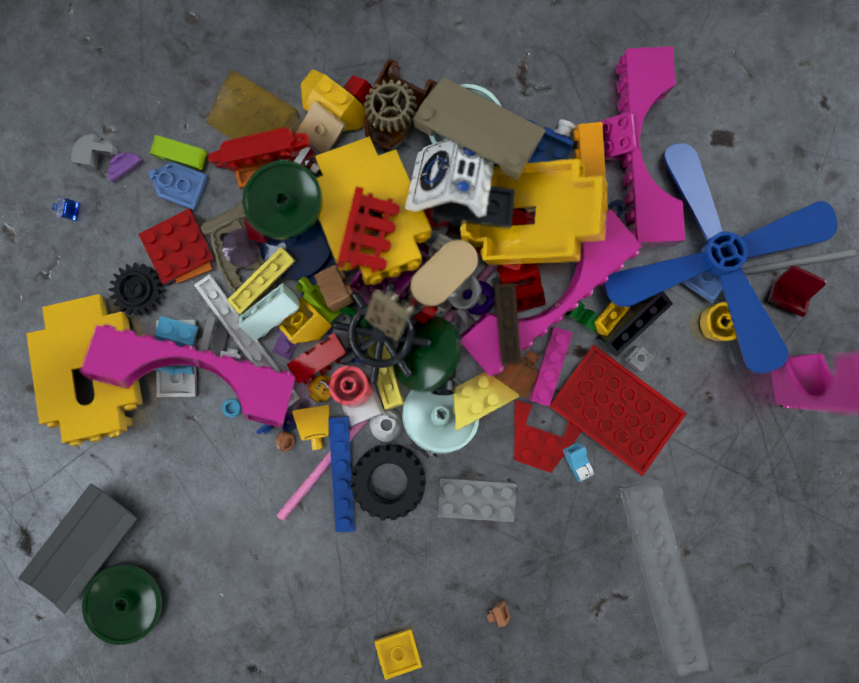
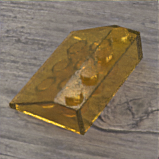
(249, 109)

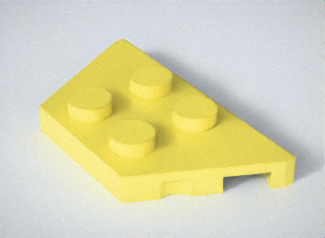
(479, 398)

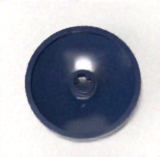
(309, 251)

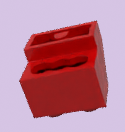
(527, 286)

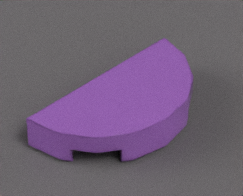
(122, 164)

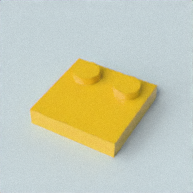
(397, 653)

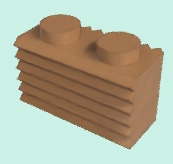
(334, 288)

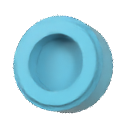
(232, 408)

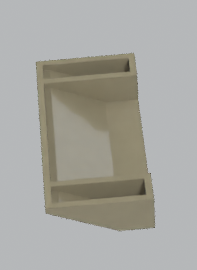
(479, 126)

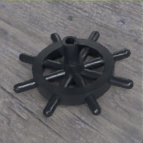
(380, 339)

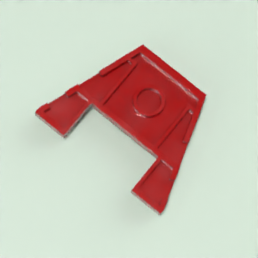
(537, 446)

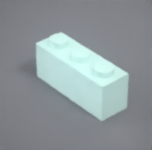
(269, 312)

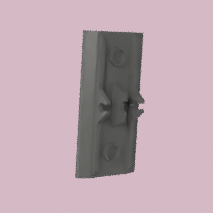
(78, 547)

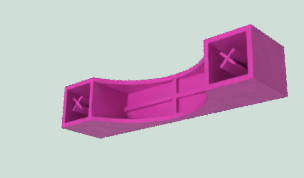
(651, 213)
(595, 264)
(124, 357)
(809, 384)

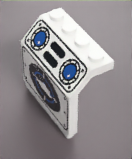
(450, 174)

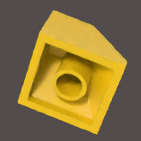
(305, 324)

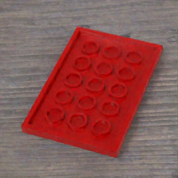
(617, 410)

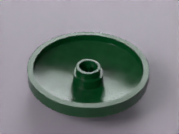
(282, 200)
(431, 364)
(121, 604)

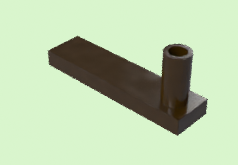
(507, 324)

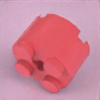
(341, 382)

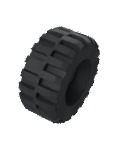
(381, 507)

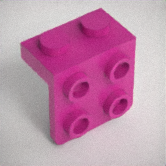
(618, 136)

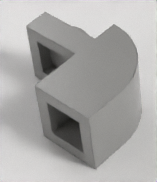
(88, 148)

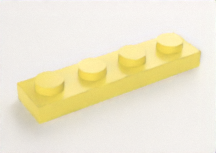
(261, 280)
(388, 382)

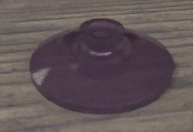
(240, 257)

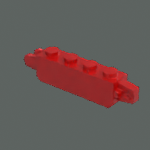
(259, 149)

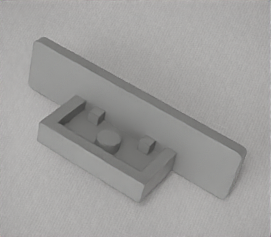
(213, 339)

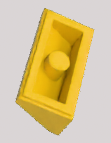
(610, 318)

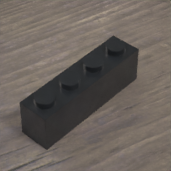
(635, 323)

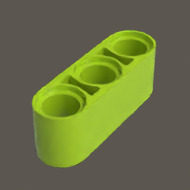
(178, 152)

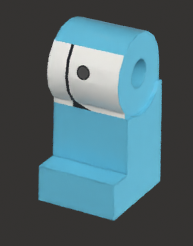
(578, 461)

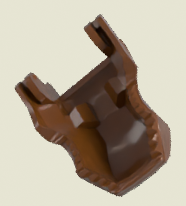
(395, 139)

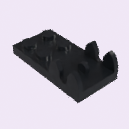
(498, 211)

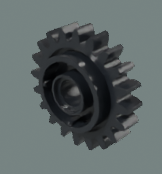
(124, 287)

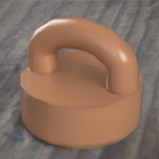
(284, 441)

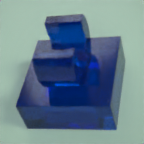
(66, 208)

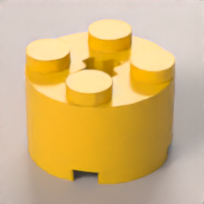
(711, 323)

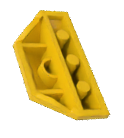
(334, 98)

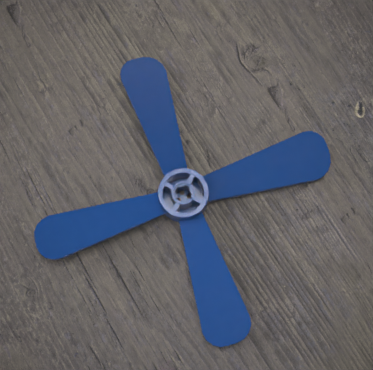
(756, 334)

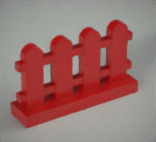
(360, 239)

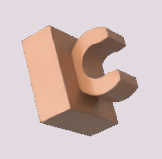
(499, 614)

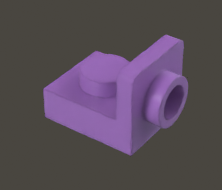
(284, 346)

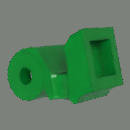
(584, 317)

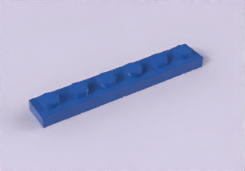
(341, 473)

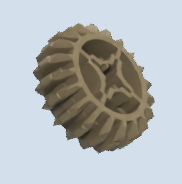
(380, 94)

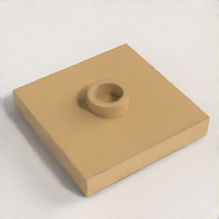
(321, 127)

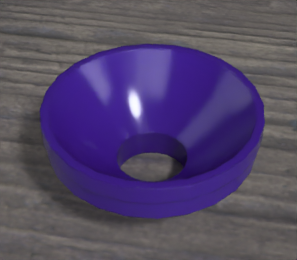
(486, 289)

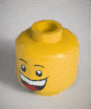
(320, 388)

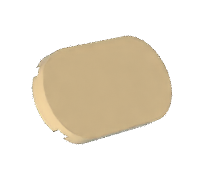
(444, 273)

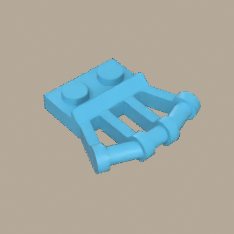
(179, 333)

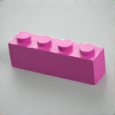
(550, 366)

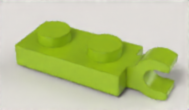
(316, 299)

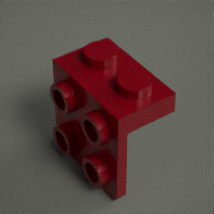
(795, 290)

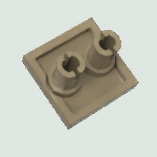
(387, 314)

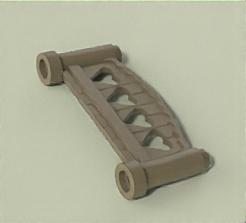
(226, 223)

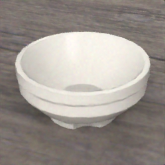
(397, 427)

